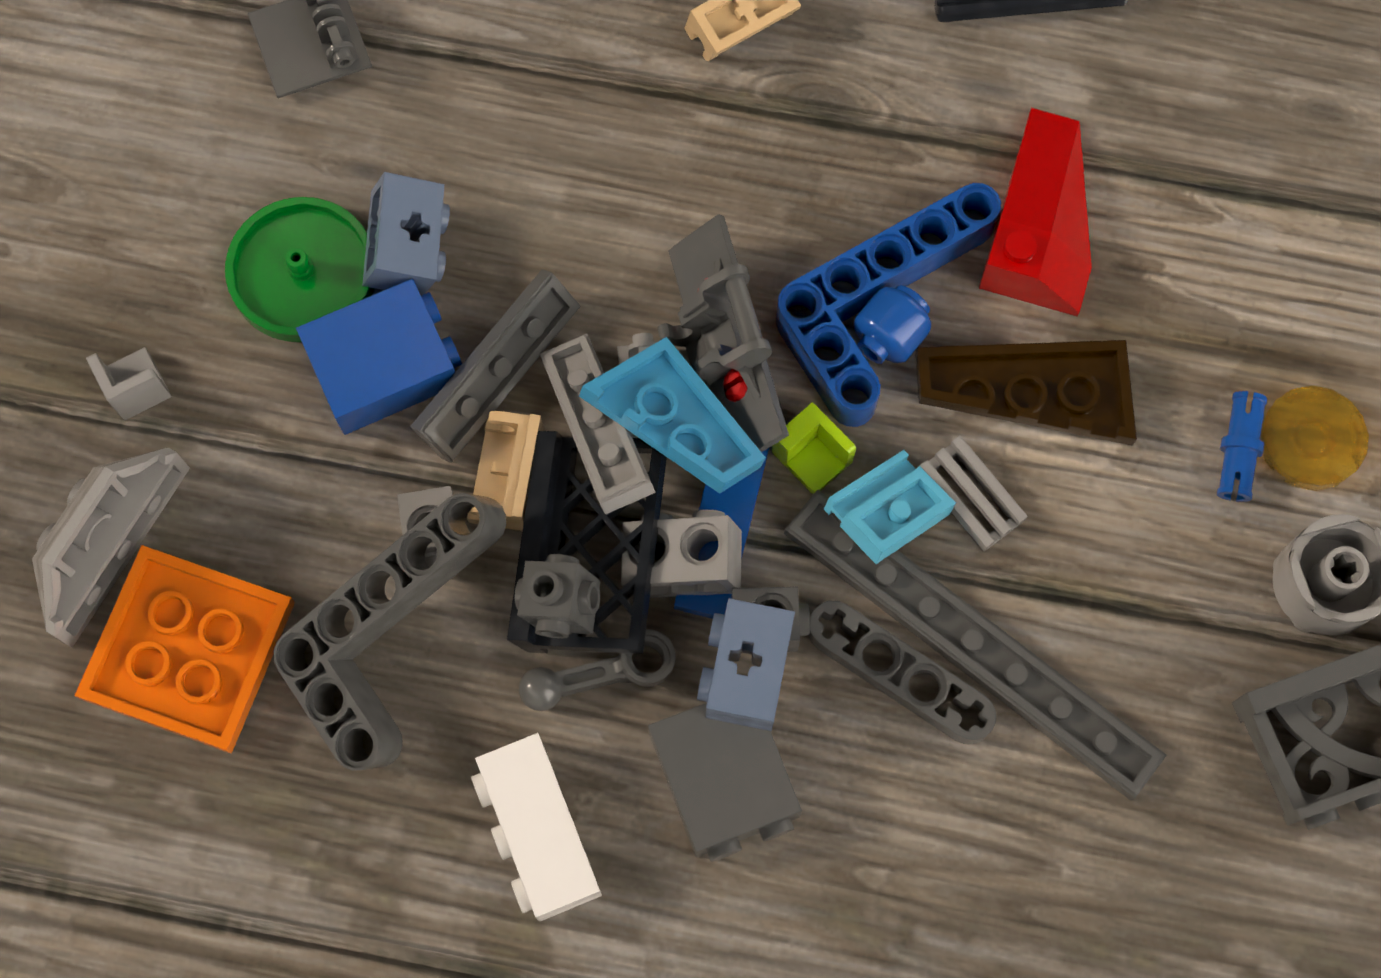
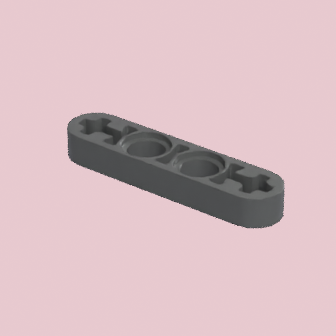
(896, 678)

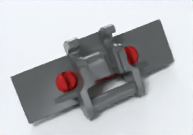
(724, 332)

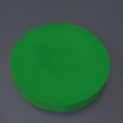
(296, 265)

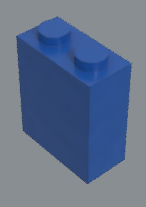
(379, 355)

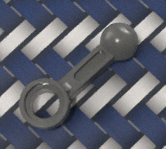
(543, 688)

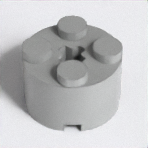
(1306, 580)

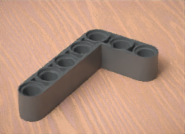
(373, 616)

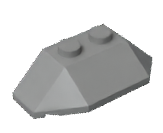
(99, 535)

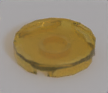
(1314, 438)

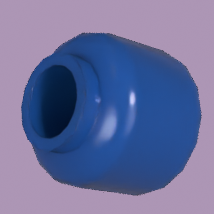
(892, 324)

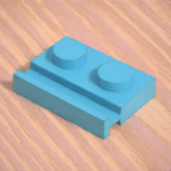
(889, 506)

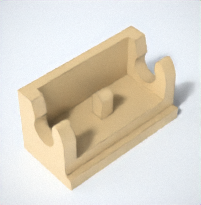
(729, 22)
(507, 464)

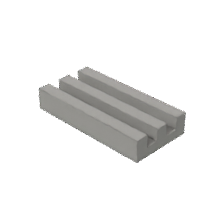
(988, 482)

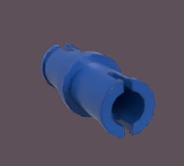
(1242, 446)

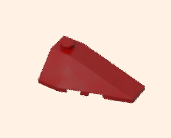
(1043, 227)

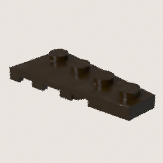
(1044, 385)

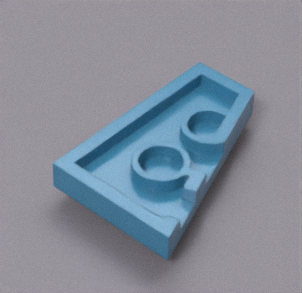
(676, 414)

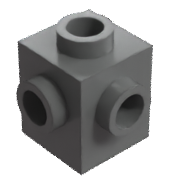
(558, 596)

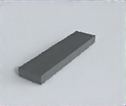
(495, 366)

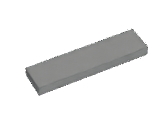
(602, 443)

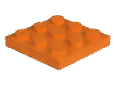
(185, 649)

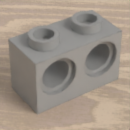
(679, 568)

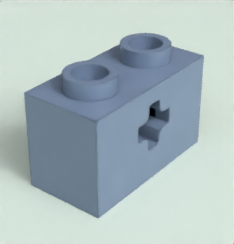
(405, 233)
(755, 631)

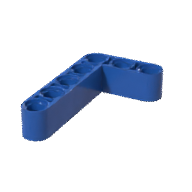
(860, 269)

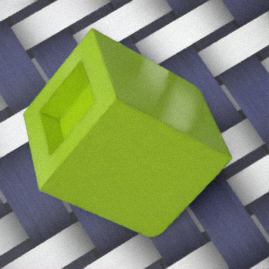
(814, 449)

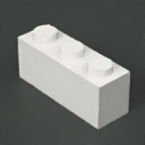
(535, 828)

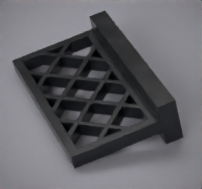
(545, 534)

